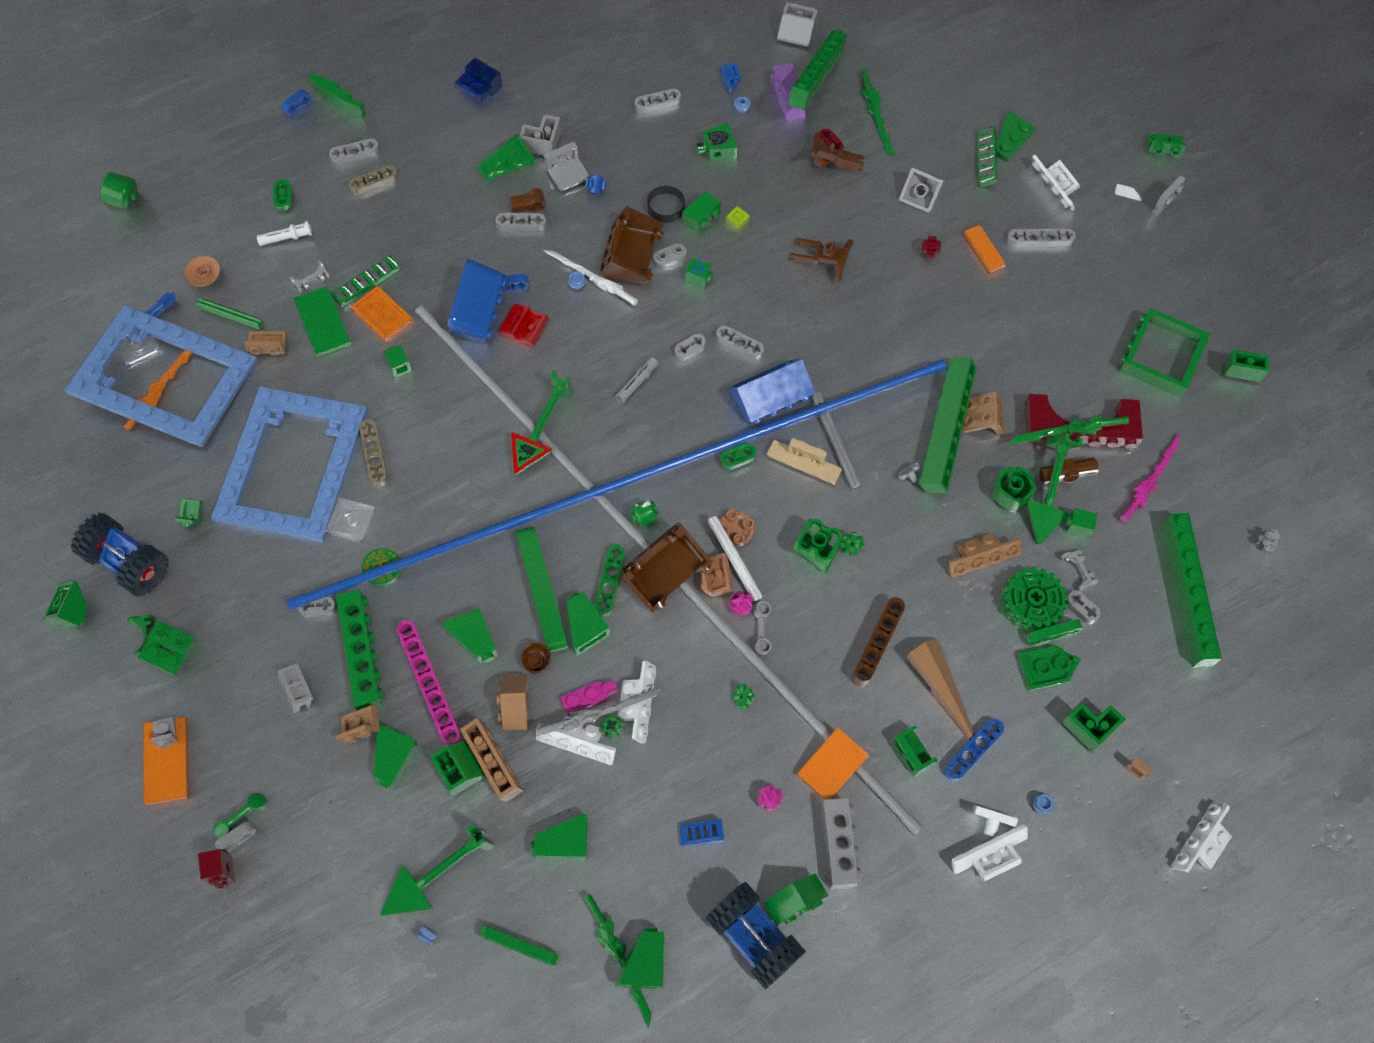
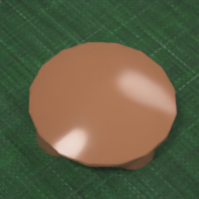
(738, 527)

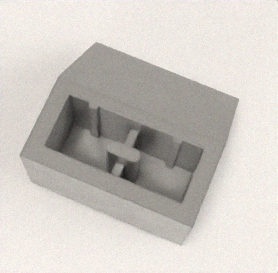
(797, 24)

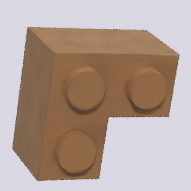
(513, 700)

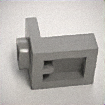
(165, 733)

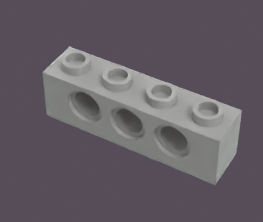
(840, 877)

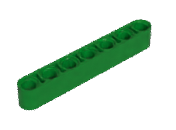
(541, 589)

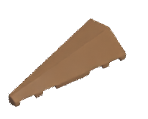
(932, 666)

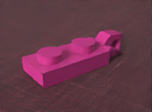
(587, 696)

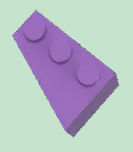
(783, 79)

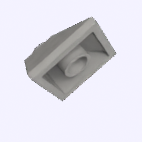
(922, 189)

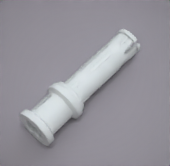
(293, 232)

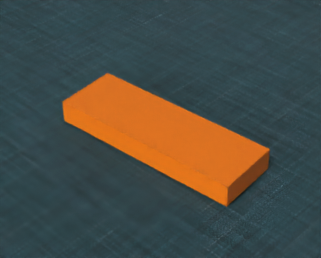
(984, 249)

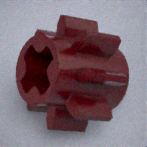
(931, 247)

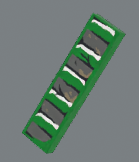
(987, 156)
(365, 281)

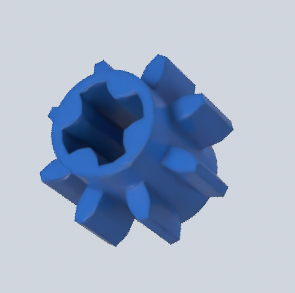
(596, 184)

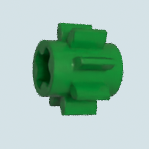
(618, 726)

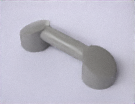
(761, 611)

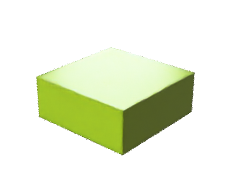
(737, 218)

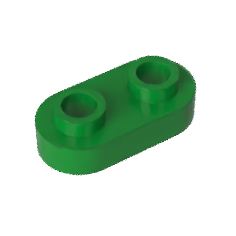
(282, 196)
(737, 455)

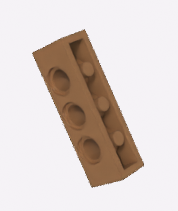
(491, 760)

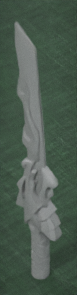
(588, 715)

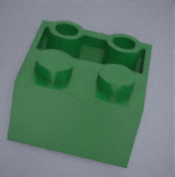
(457, 766)

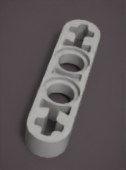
(1058, 234)

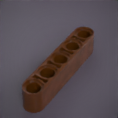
(882, 633)

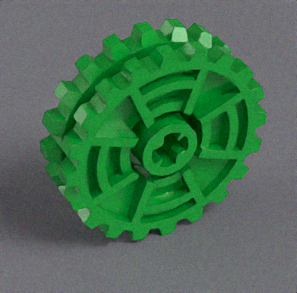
(1032, 586)

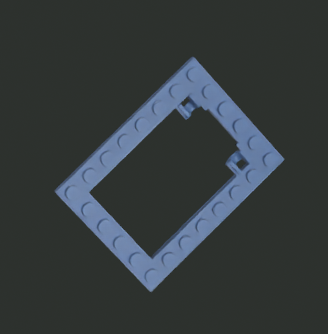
(90, 376)
(277, 402)

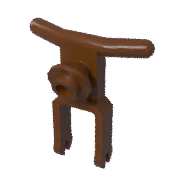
(838, 156)
(825, 254)

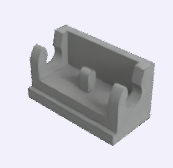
(295, 687)

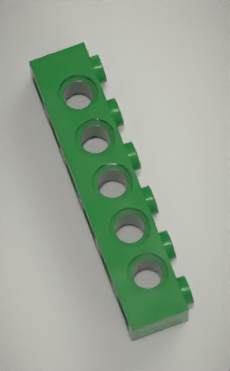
(348, 603)

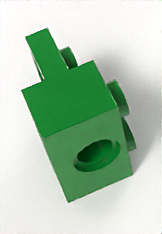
(172, 639)

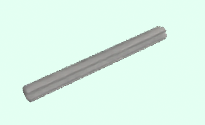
(837, 443)

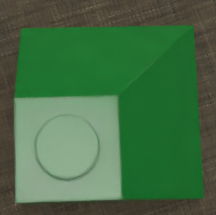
(67, 606)

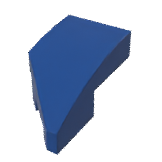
(730, 75)

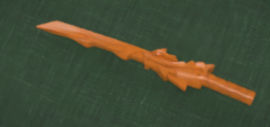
(156, 388)

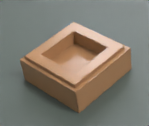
(1139, 768)

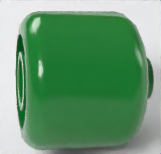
(118, 191)

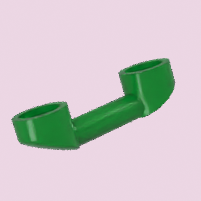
(255, 802)

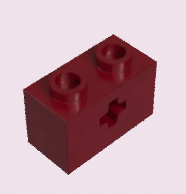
(216, 868)

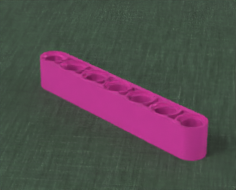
(428, 674)

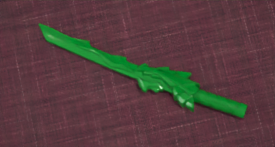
(874, 108)
(1079, 426)
(617, 950)

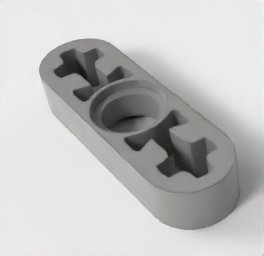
(645, 99)
(353, 157)
(507, 226)
(739, 336)

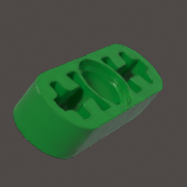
(1054, 632)

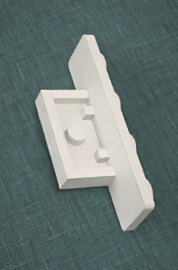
(1059, 178)
(640, 711)
(581, 741)
(1206, 840)
(993, 856)

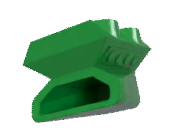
(819, 544)

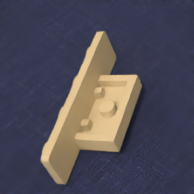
(805, 458)

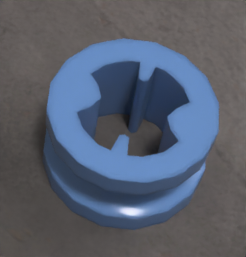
(426, 936)

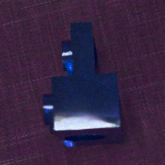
(479, 80)

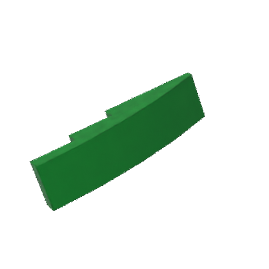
(334, 94)

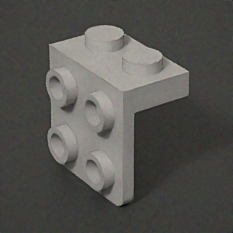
(565, 166)

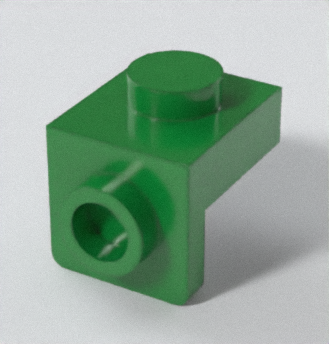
(189, 512)

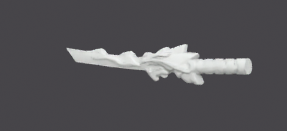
(600, 281)

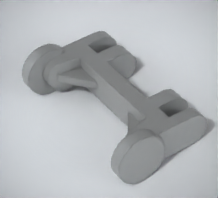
(298, 283)
(1086, 577)

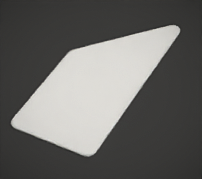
(1128, 192)

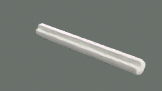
(734, 558)

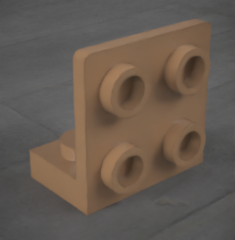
(985, 412)

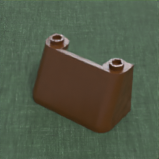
(630, 247)
(665, 566)

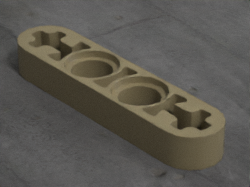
(373, 453)

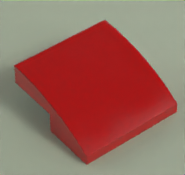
(523, 325)

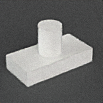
(993, 819)

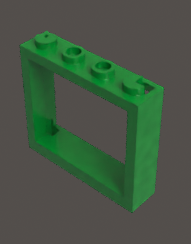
(1152, 376)

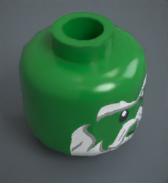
(644, 512)

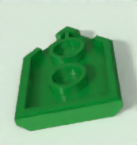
(1047, 666)

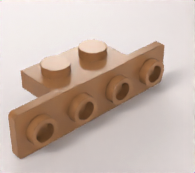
(982, 553)

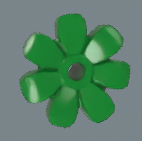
(852, 543)
(743, 697)

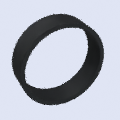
(665, 190)

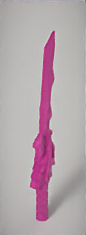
(1146, 486)

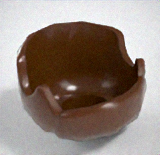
(536, 658)

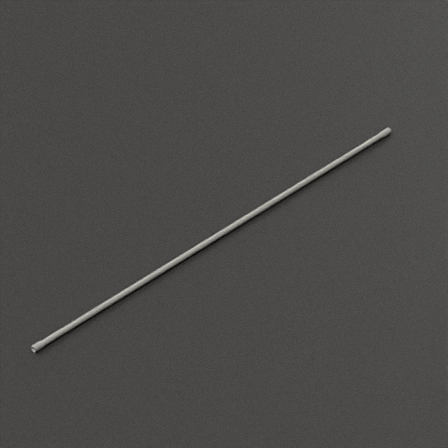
(906, 817)

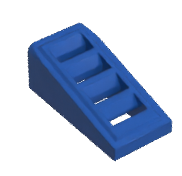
(702, 841)

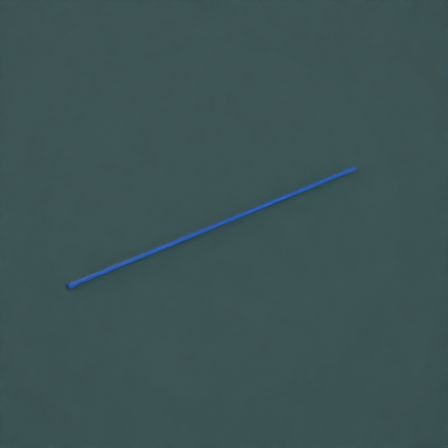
(306, 598)

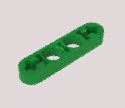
(610, 580)
(518, 946)

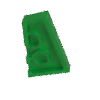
(1012, 136)
(506, 158)

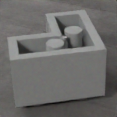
(544, 138)

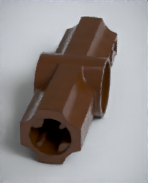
(1071, 470)

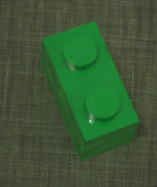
(701, 212)
(1246, 365)

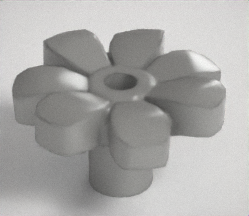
(909, 472)
(1270, 539)

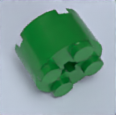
(1013, 488)

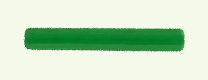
(229, 313)

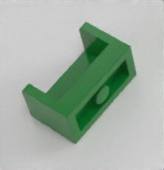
(913, 751)

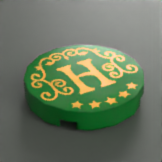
(378, 558)

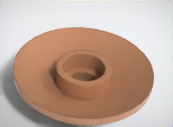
(202, 265)

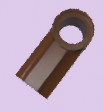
(533, 200)

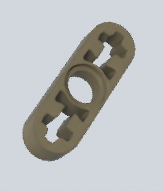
(359, 180)

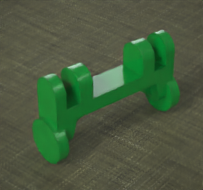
(143, 623)

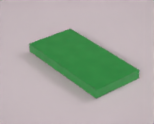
(322, 321)

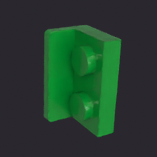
(1165, 144)

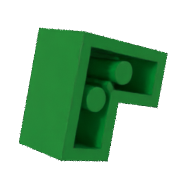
(1093, 729)
(795, 899)

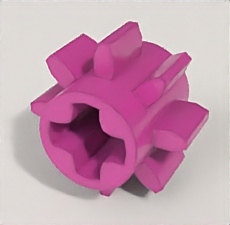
(741, 603)
(770, 798)

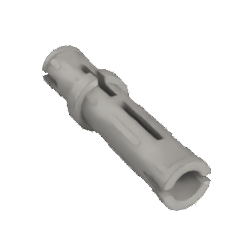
(641, 374)

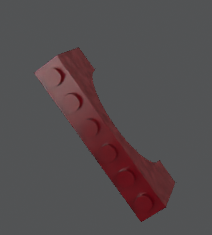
(1041, 416)

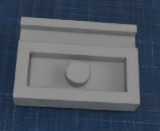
(1169, 195)

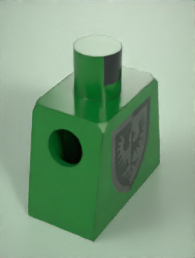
(718, 143)

